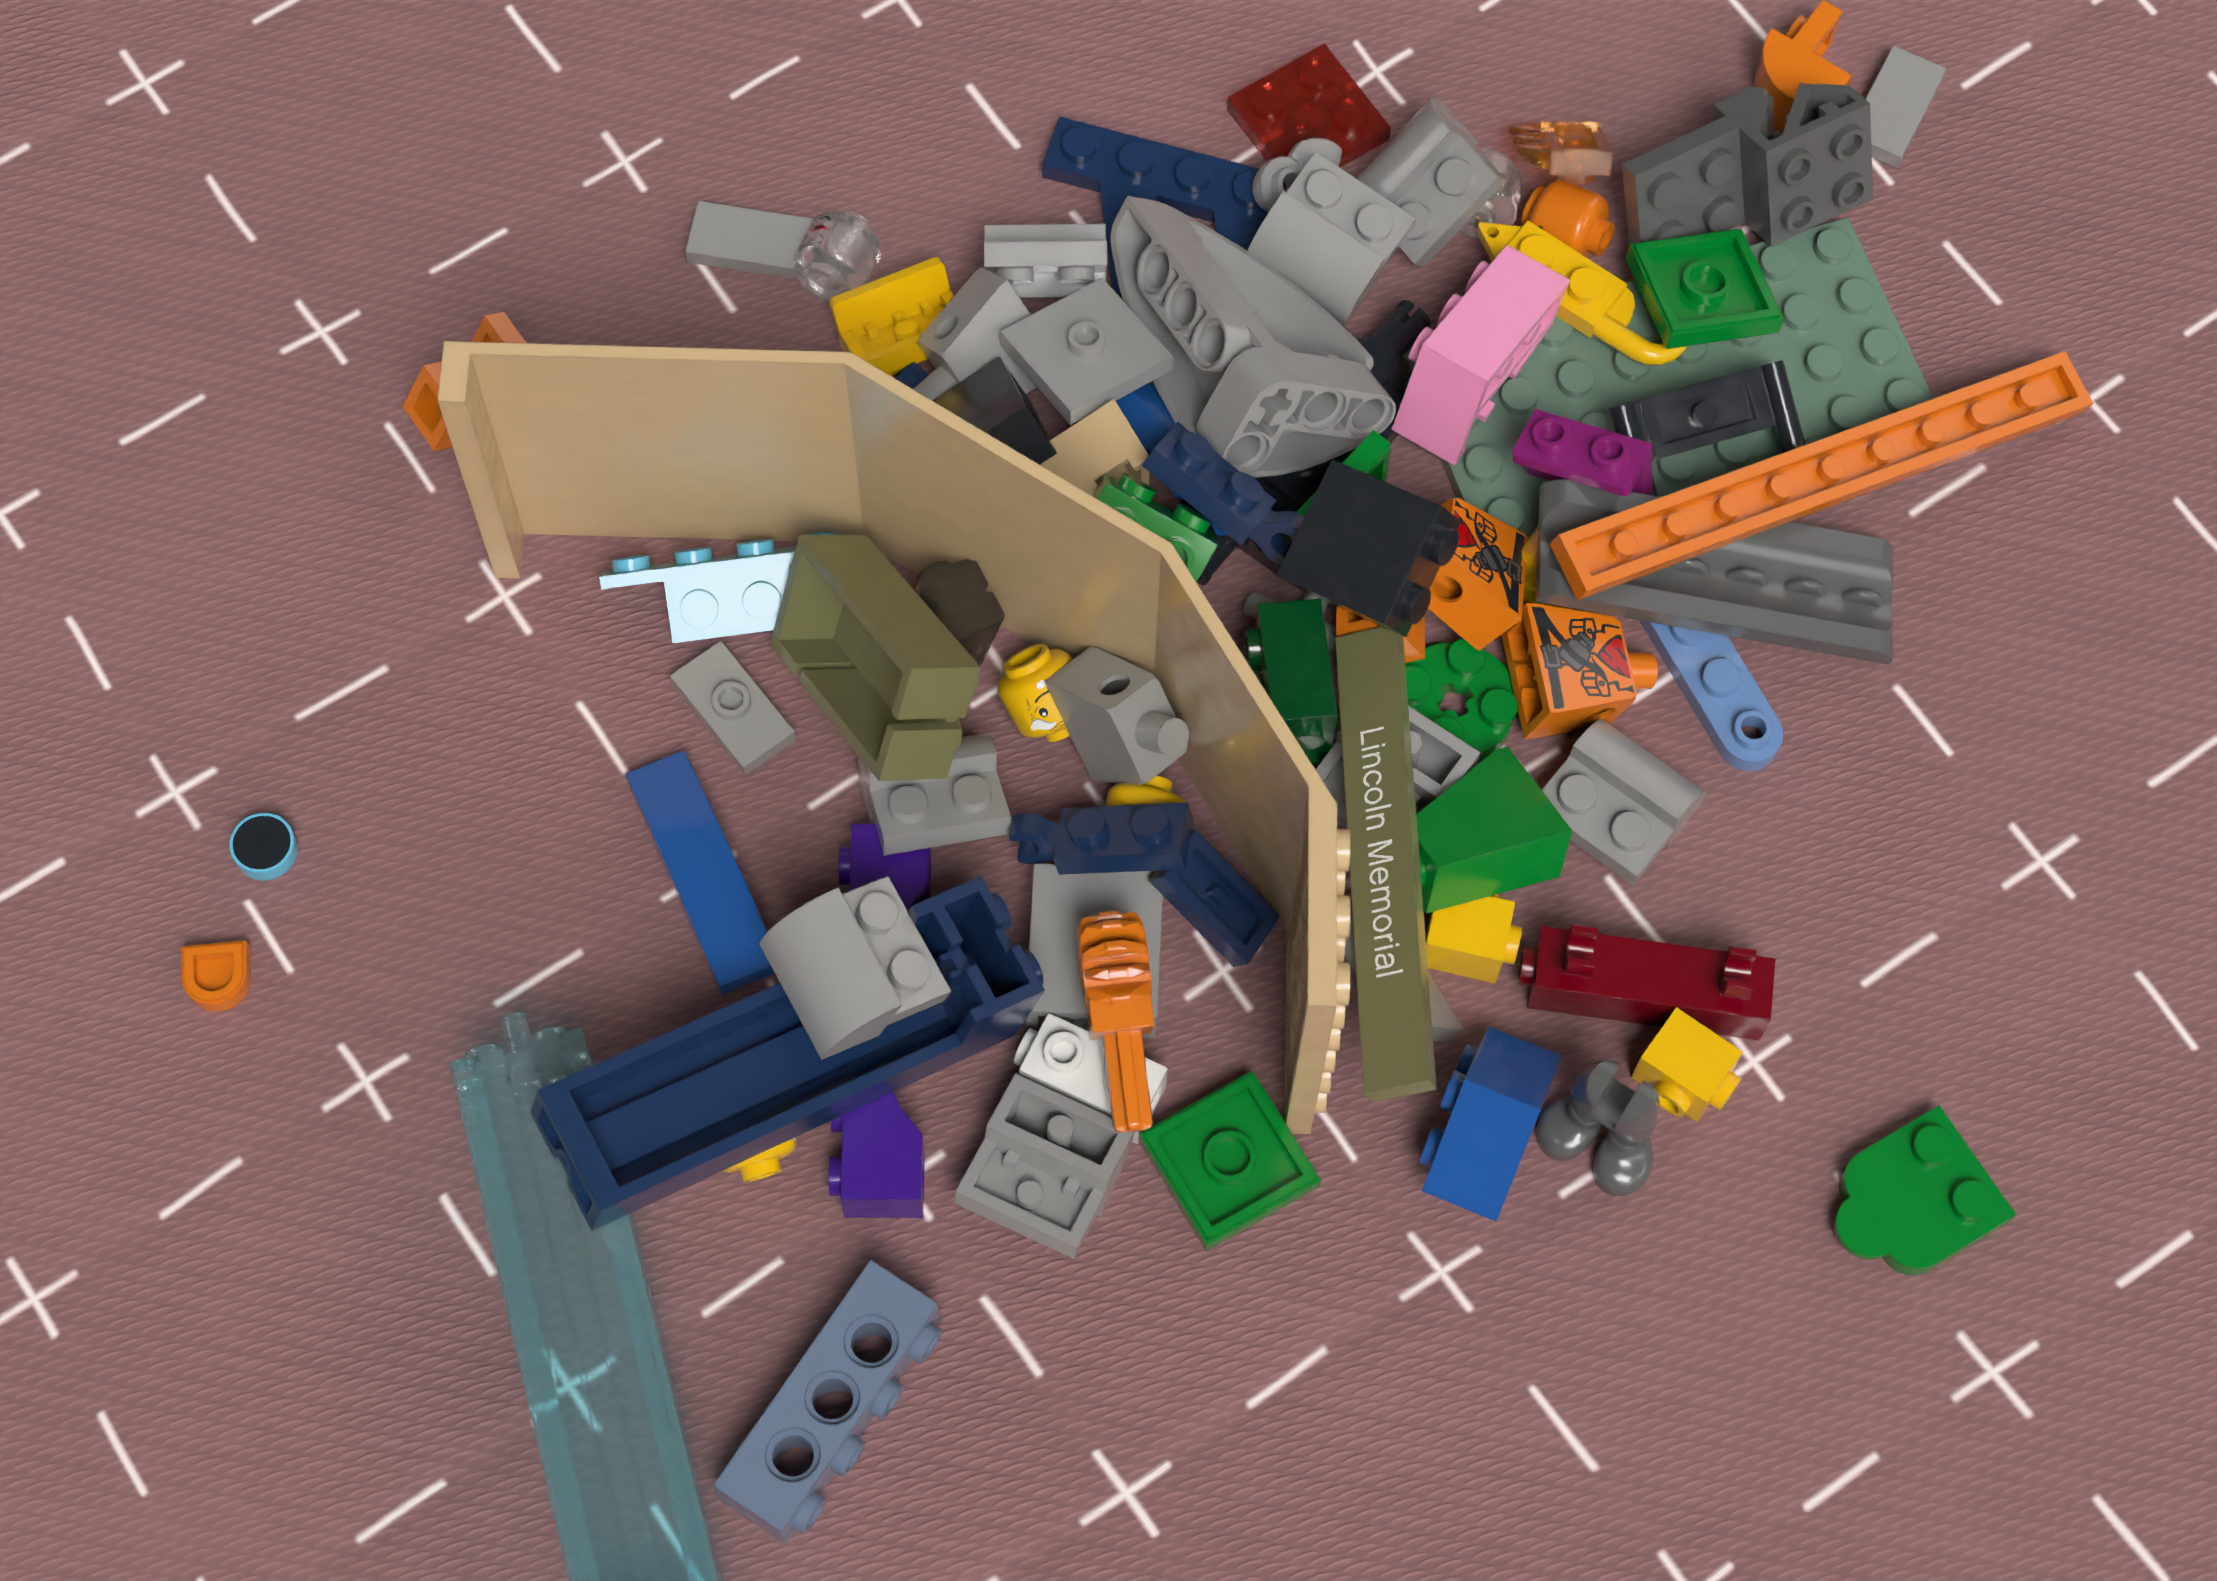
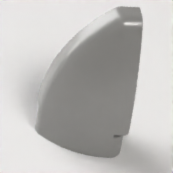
(1251, 352)

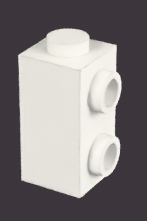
(1075, 1066)

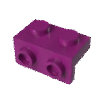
(1585, 454)

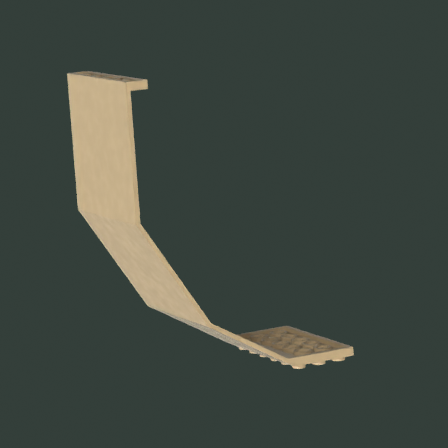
(833, 444)

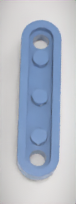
(1720, 693)

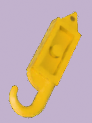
(1594, 298)

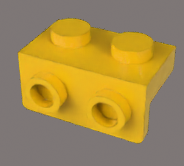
(890, 314)

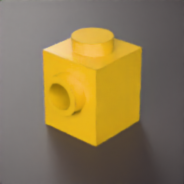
(1473, 938)
(1689, 1067)

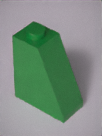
(1489, 835)

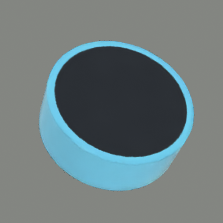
(263, 846)

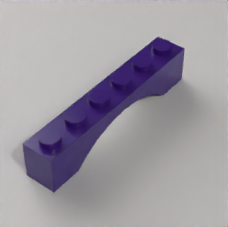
(881, 1147)

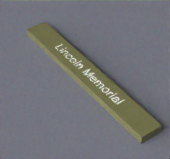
(1384, 867)

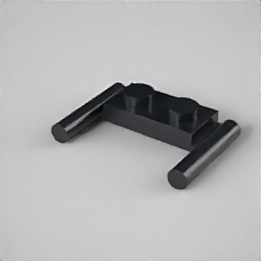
(1714, 412)

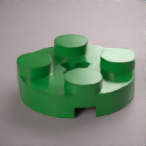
(1477, 677)

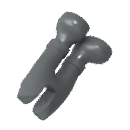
(1598, 1100)

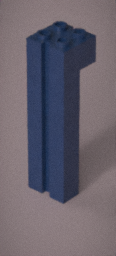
(755, 1079)

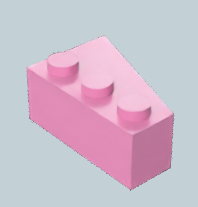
(1476, 349)

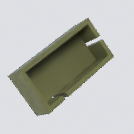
(874, 657)

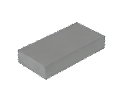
(1900, 102)
(745, 239)

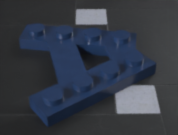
(1145, 169)

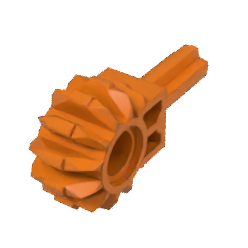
(1119, 1008)

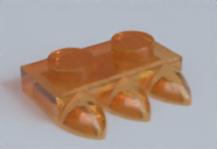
(1565, 149)

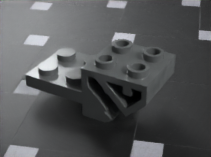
(1750, 173)

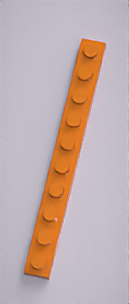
(1818, 475)

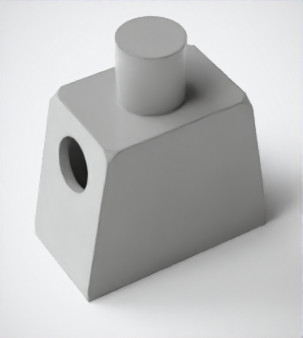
(968, 333)
(1117, 718)

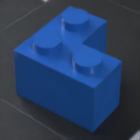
(1494, 1110)

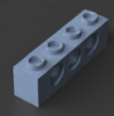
(873, 1307)

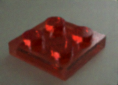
(1306, 102)

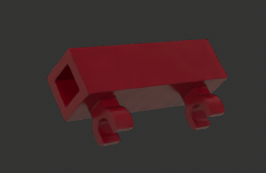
(1647, 980)

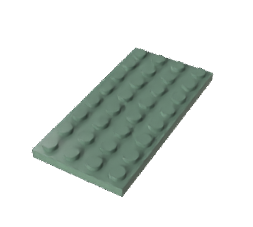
(1836, 343)

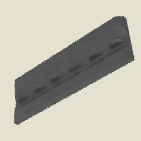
(1776, 587)

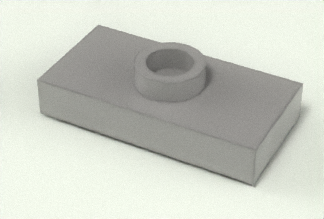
(733, 708)

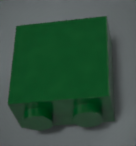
(1294, 668)

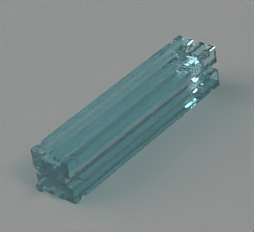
(582, 1332)

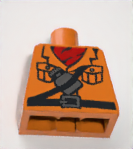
(1485, 579)
(1572, 669)

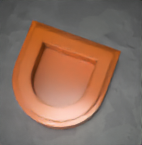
(216, 974)

